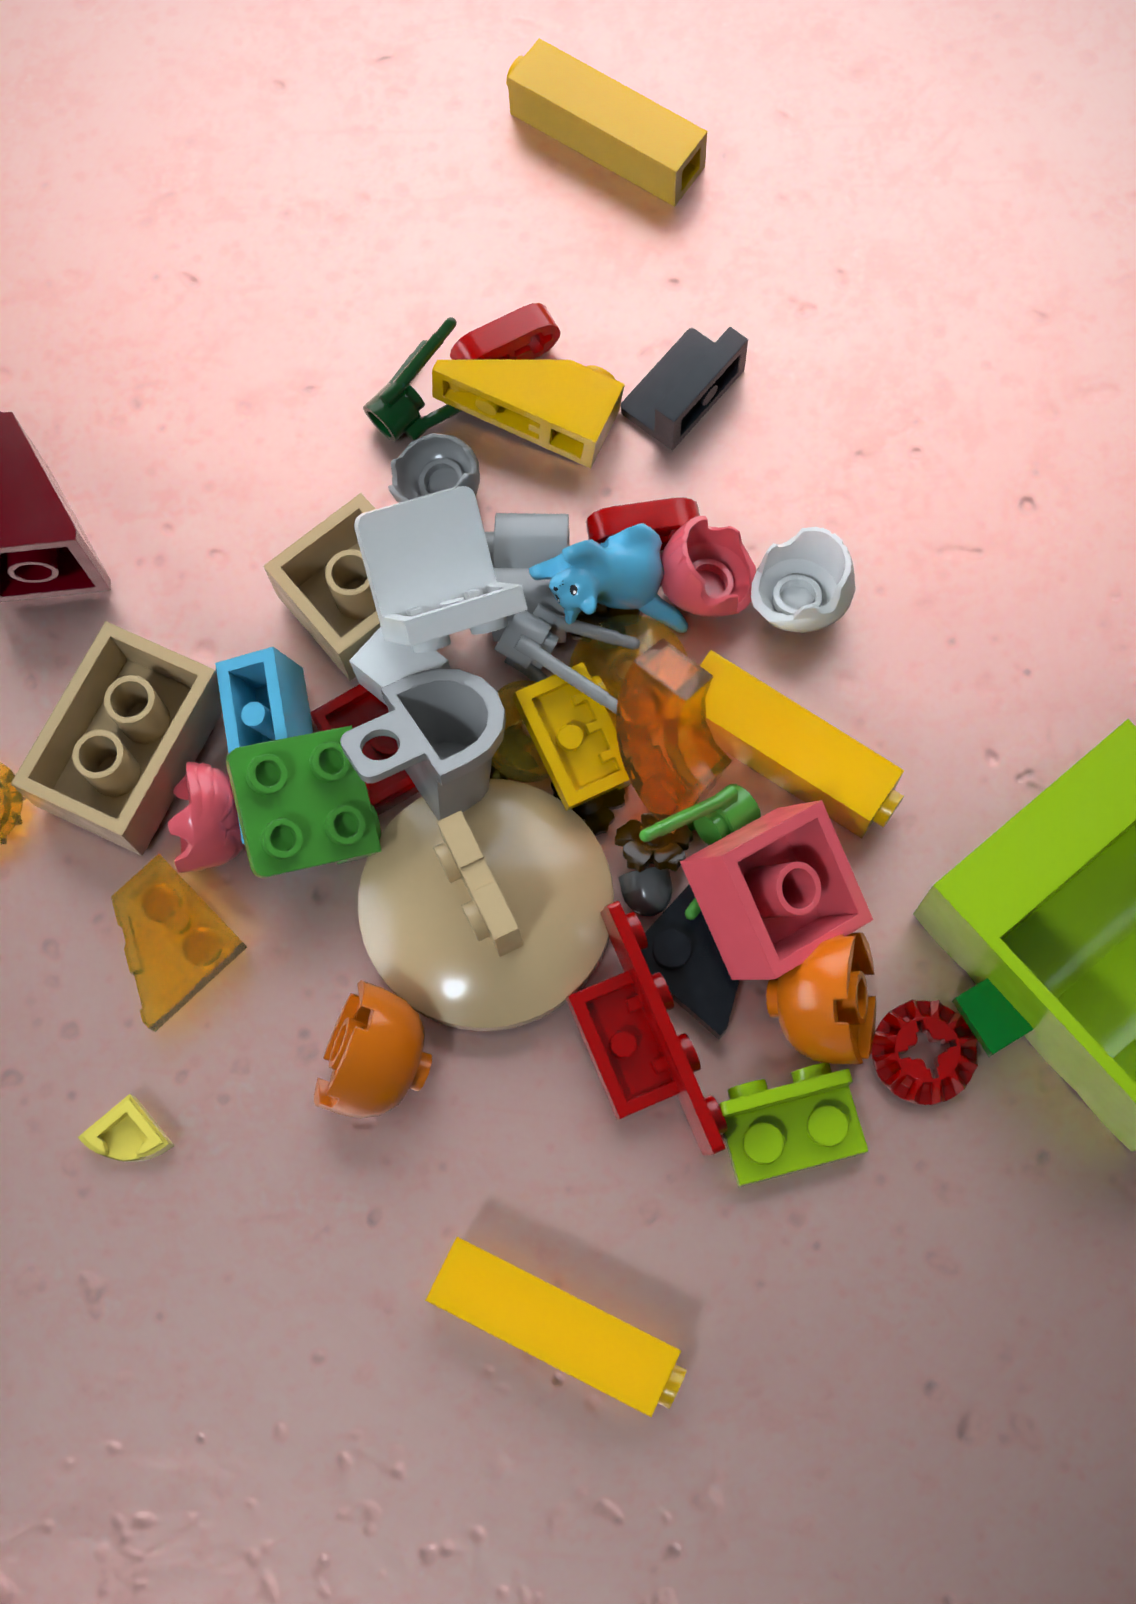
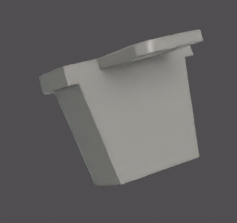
(444, 734)

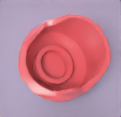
(707, 569)
(209, 823)

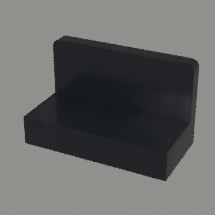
(685, 384)

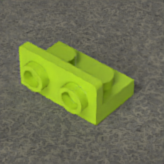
(791, 1124)

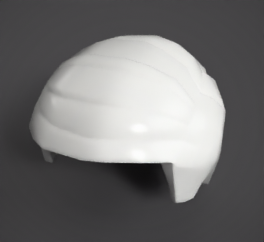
(804, 581)

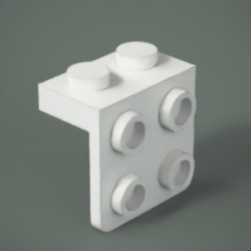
(433, 570)

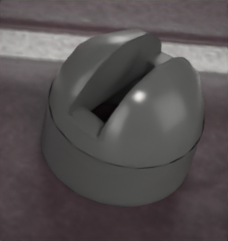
(647, 891)

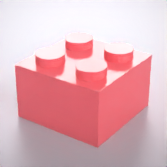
(776, 891)

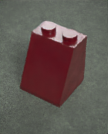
(40, 535)

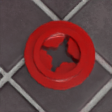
(909, 1076)

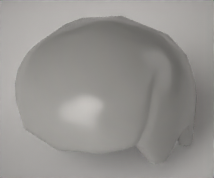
(433, 466)

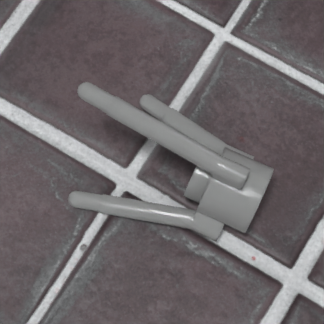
(530, 643)

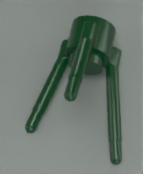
(398, 404)

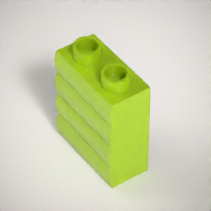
(1054, 924)

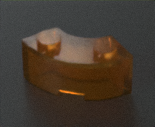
(666, 731)

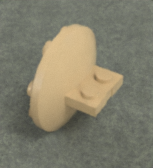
(486, 909)

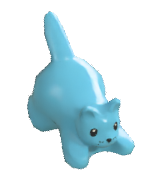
(616, 573)

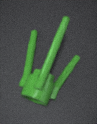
(712, 819)

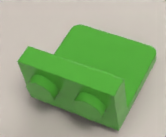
(301, 804)

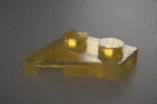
(170, 940)

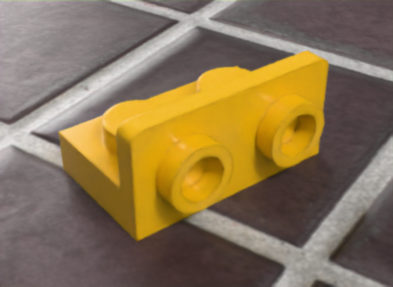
(573, 738)

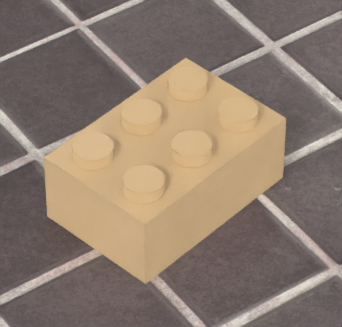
(121, 738)

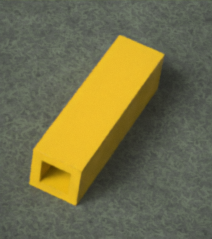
(606, 121)
(798, 749)
(557, 1328)

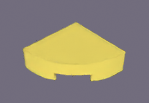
(127, 1133)

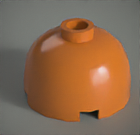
(827, 1002)
(373, 1055)

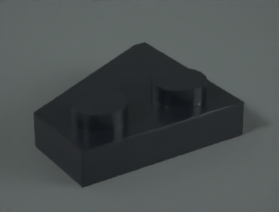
(691, 965)

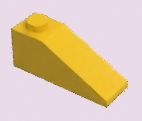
(539, 400)

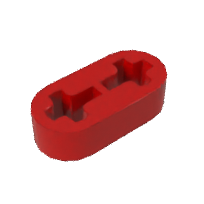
(515, 336)
(661, 515)

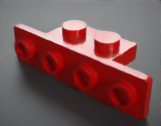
(635, 1041)

